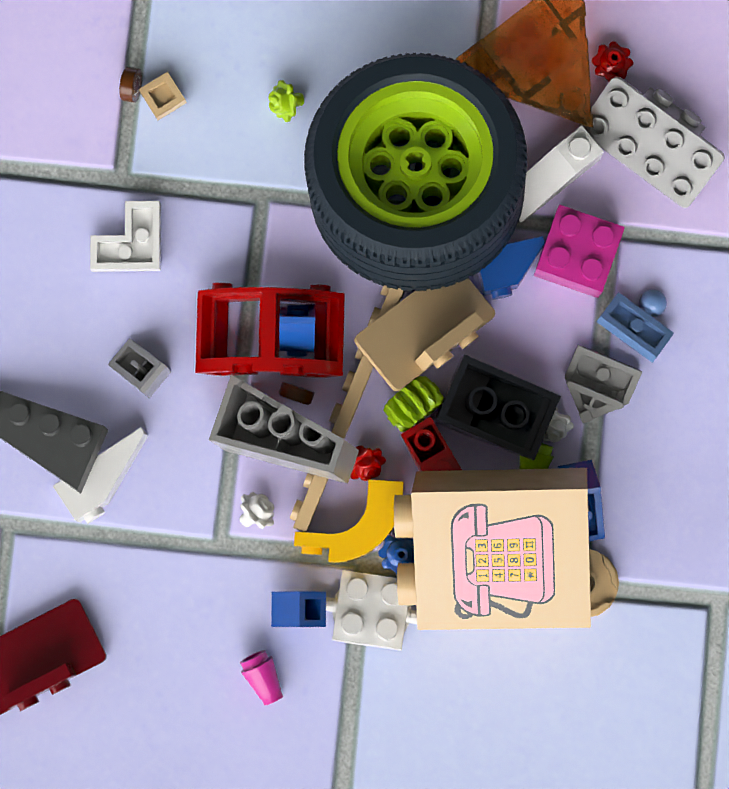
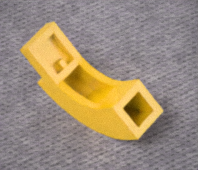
(365, 535)

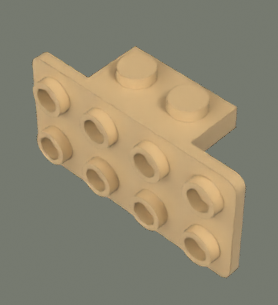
(424, 331)

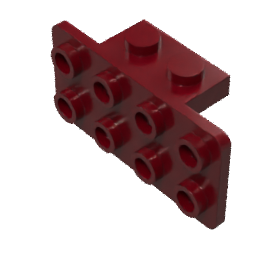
(46, 655)

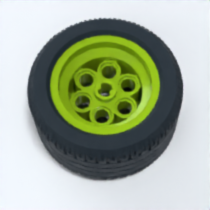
(416, 102)

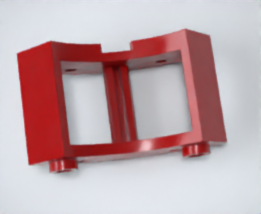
(213, 331)

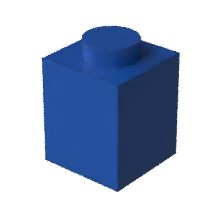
(298, 609)

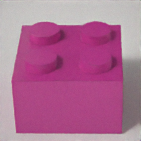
(579, 251)

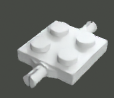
(369, 611)

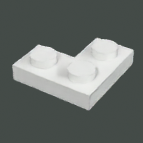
(137, 248)

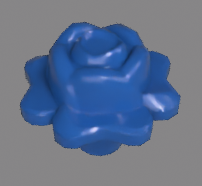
(396, 551)

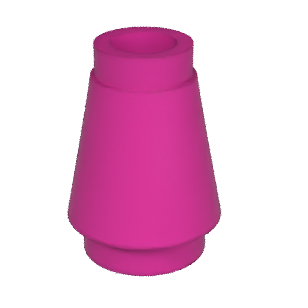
(262, 676)

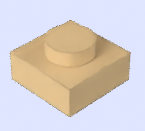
(162, 96)

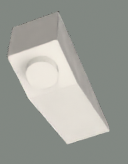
(558, 170)
(103, 479)

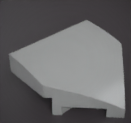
(599, 383)

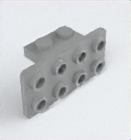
(655, 139)

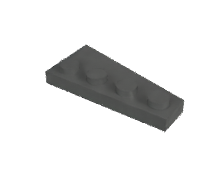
(51, 438)

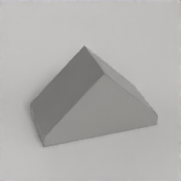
(139, 368)

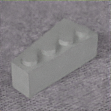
(271, 432)

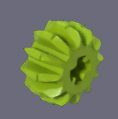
(413, 403)

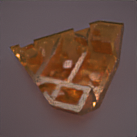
(540, 58)

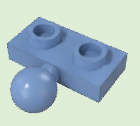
(636, 325)

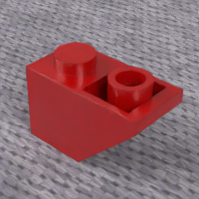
(429, 448)

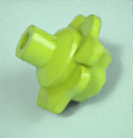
(284, 100)

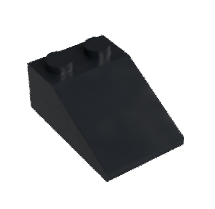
(497, 408)

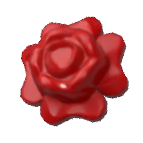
(612, 61)
(367, 463)

